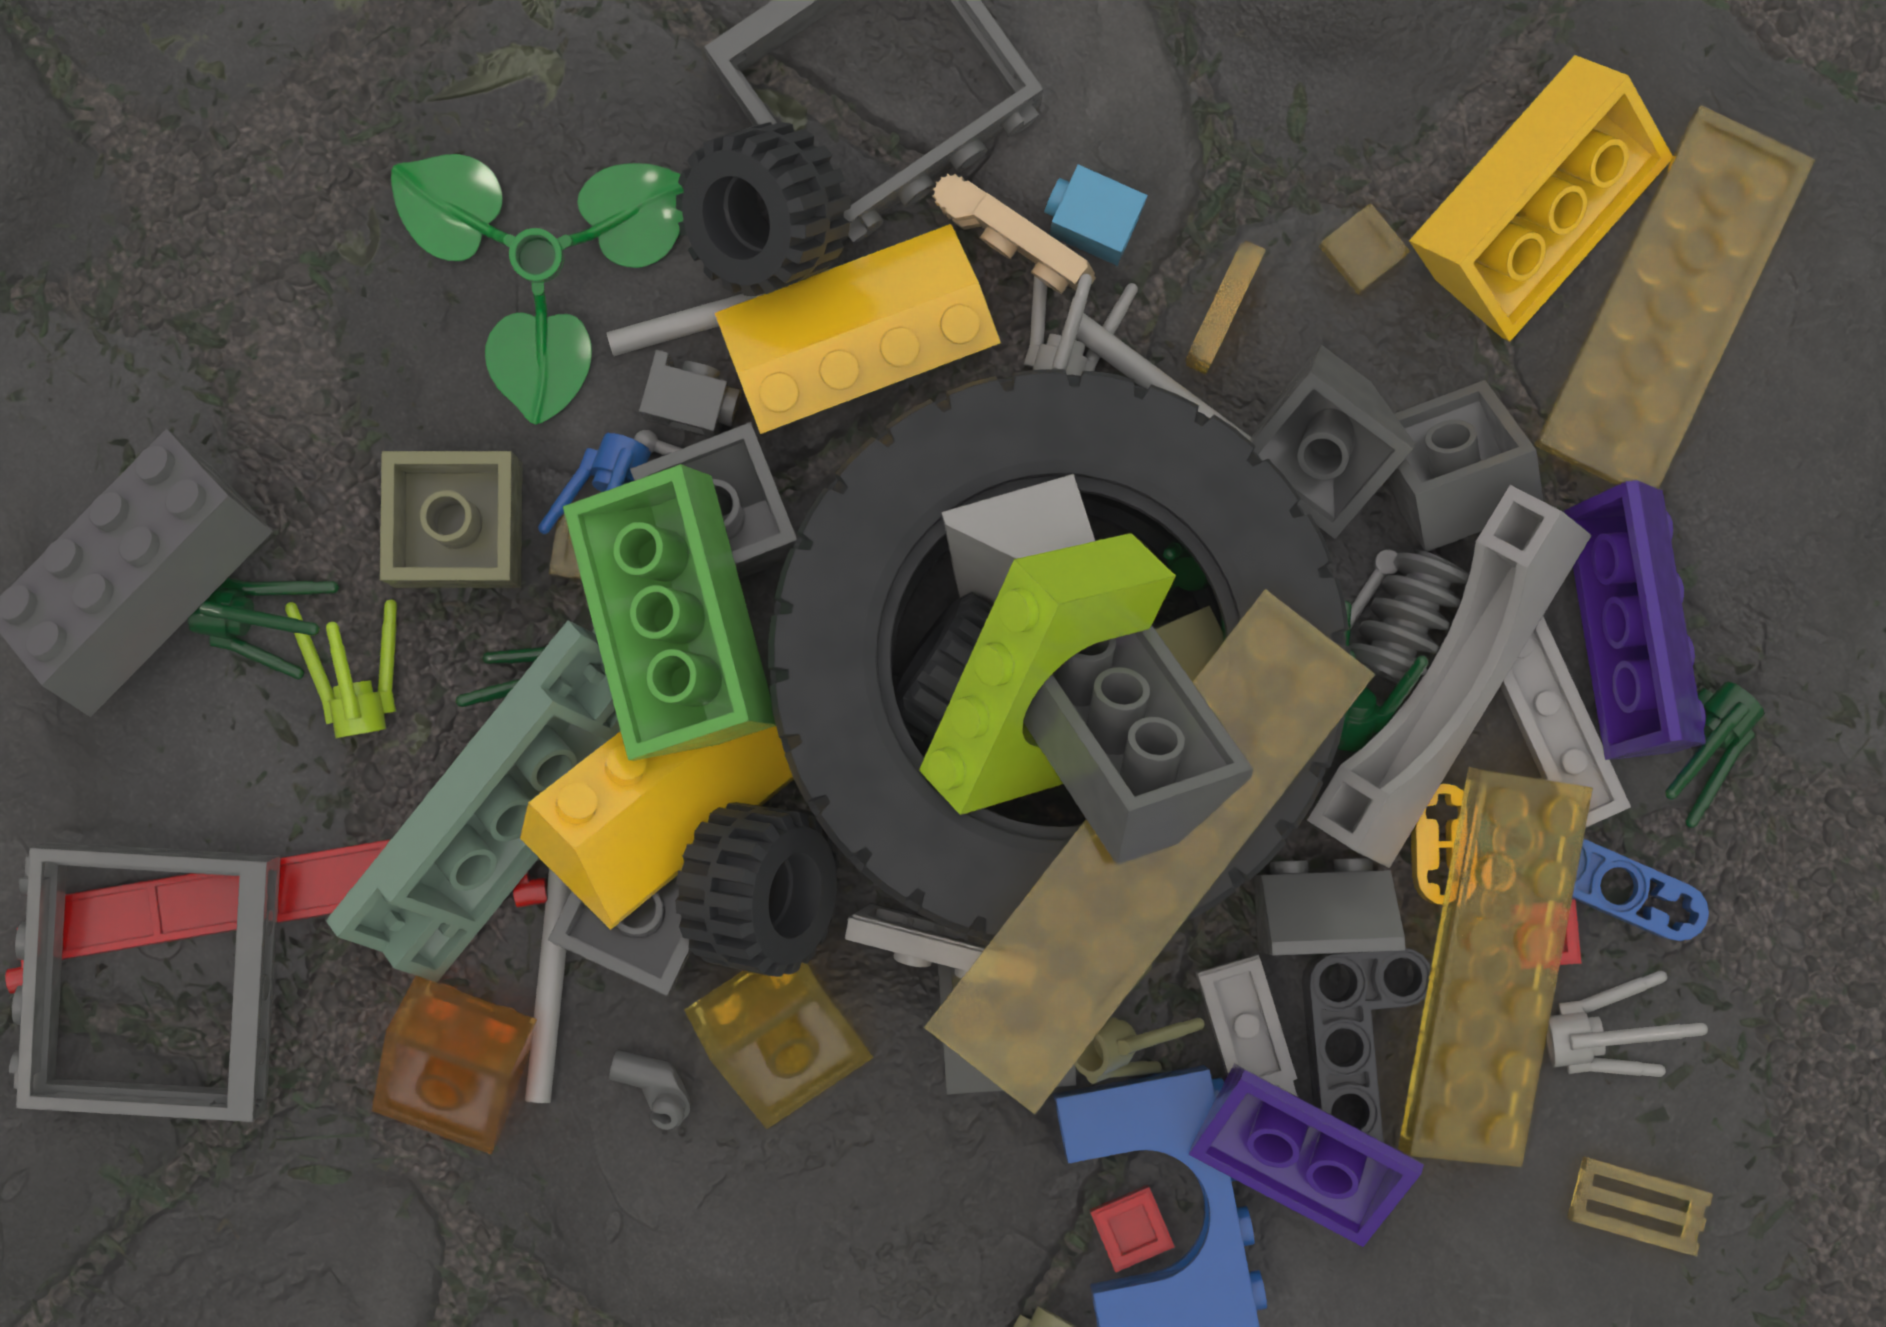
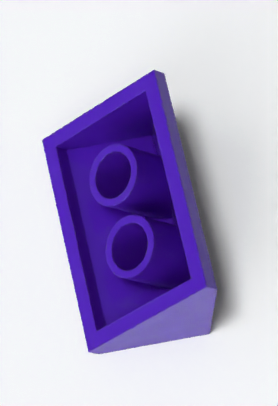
(1303, 1156)

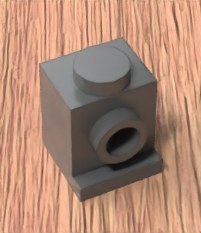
(688, 397)

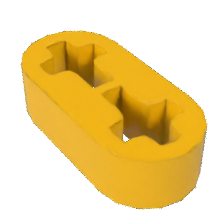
(1426, 844)

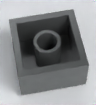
(641, 947)

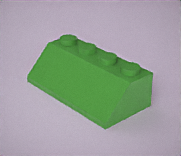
(669, 614)

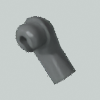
(659, 1083)

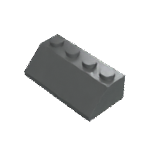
(1135, 744)

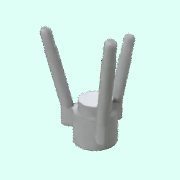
(1064, 350)
(1576, 1039)

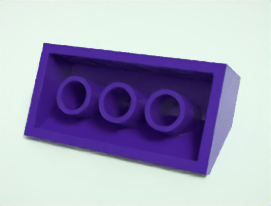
(1636, 624)

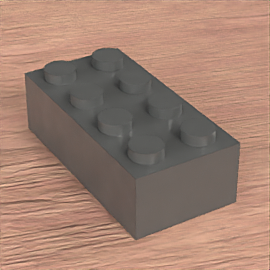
(128, 573)

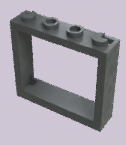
(786, 18)
(38, 999)

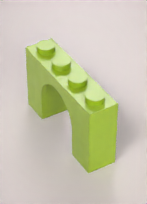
(1039, 620)

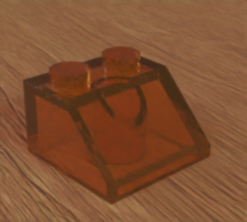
(452, 1064)

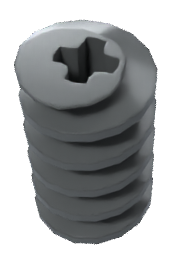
(1408, 614)

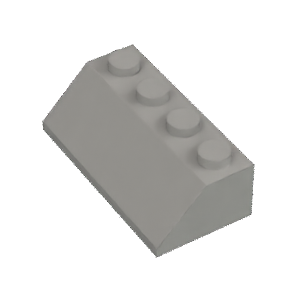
(1011, 526)

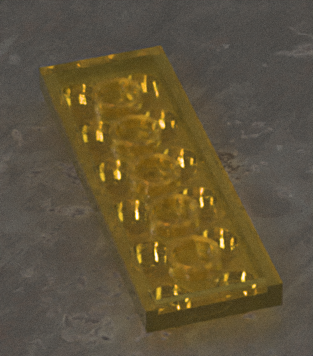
(1675, 301)
(1495, 968)

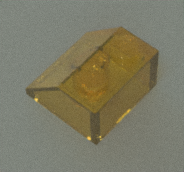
(777, 1039)

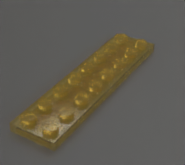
(1100, 925)

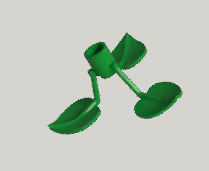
(538, 358)

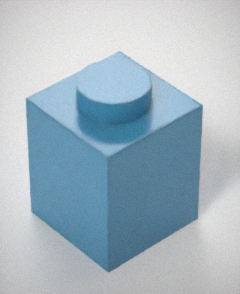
(1094, 213)

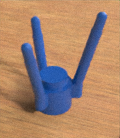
(609, 467)

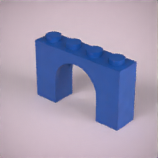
(1165, 1115)

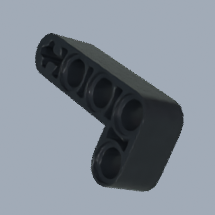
(1353, 1012)

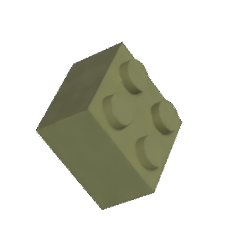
(451, 519)

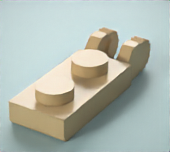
(1010, 232)

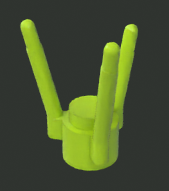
(352, 706)

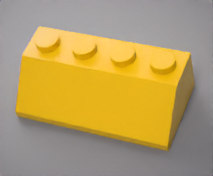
(1543, 195)
(857, 328)
(623, 824)

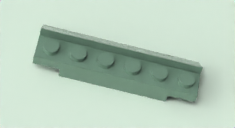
(463, 840)

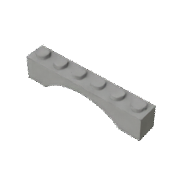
(1510, 585)

